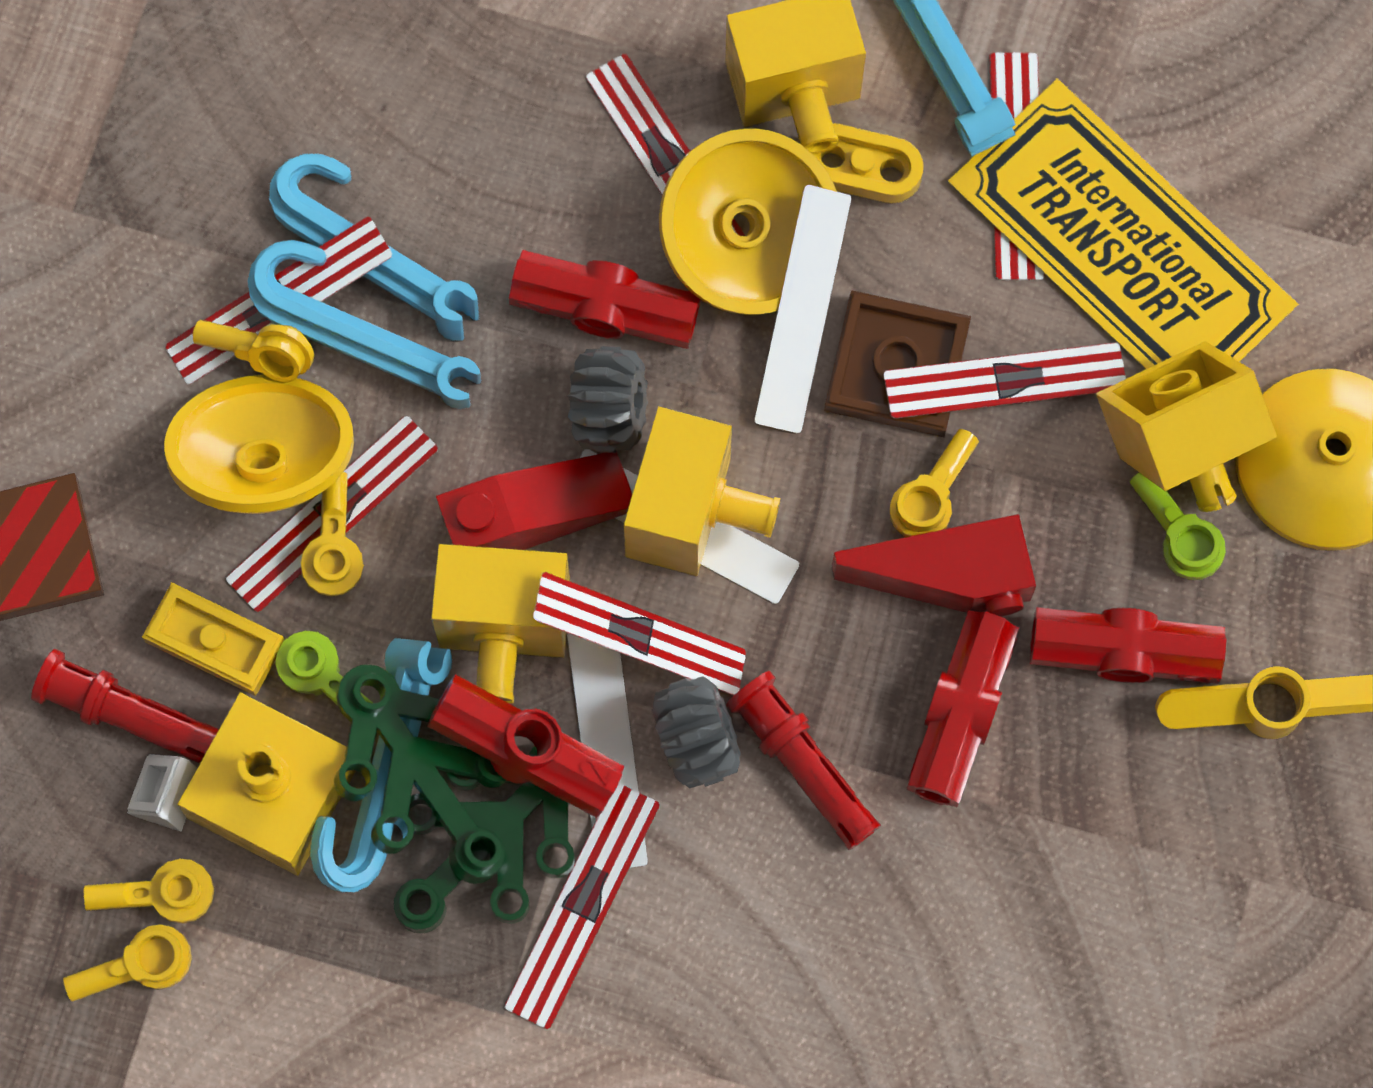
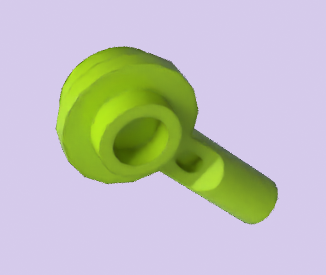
(1191, 545)
(310, 664)

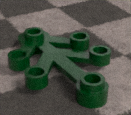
(412, 762)
(507, 823)

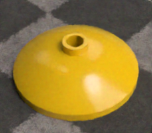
(730, 175)
(259, 444)
(1294, 478)

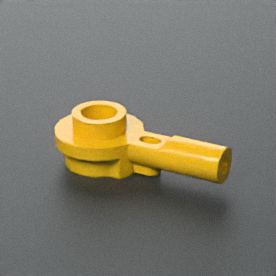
(275, 351)
(925, 502)
(332, 561)
(178, 892)
(155, 958)

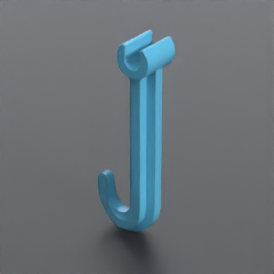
(980, 118)
(396, 275)
(350, 334)
(415, 668)

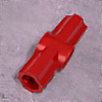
(604, 299)
(1127, 645)
(963, 708)
(562, 764)

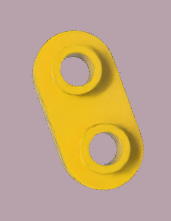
(865, 157)

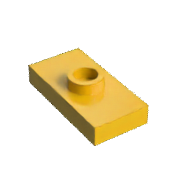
(213, 639)

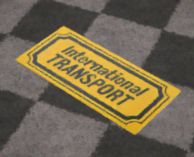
(1119, 235)

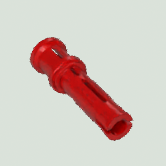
(102, 699)
(786, 737)

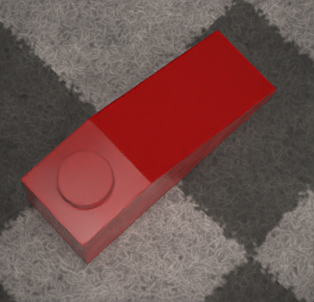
(536, 503)
(954, 567)

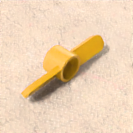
(1235, 703)

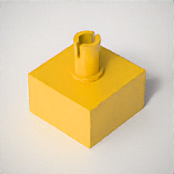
(796, 64)
(1188, 421)
(686, 493)
(488, 606)
(265, 783)

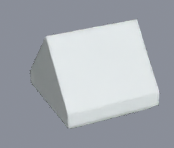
(160, 789)

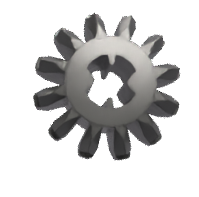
(608, 399)
(696, 732)

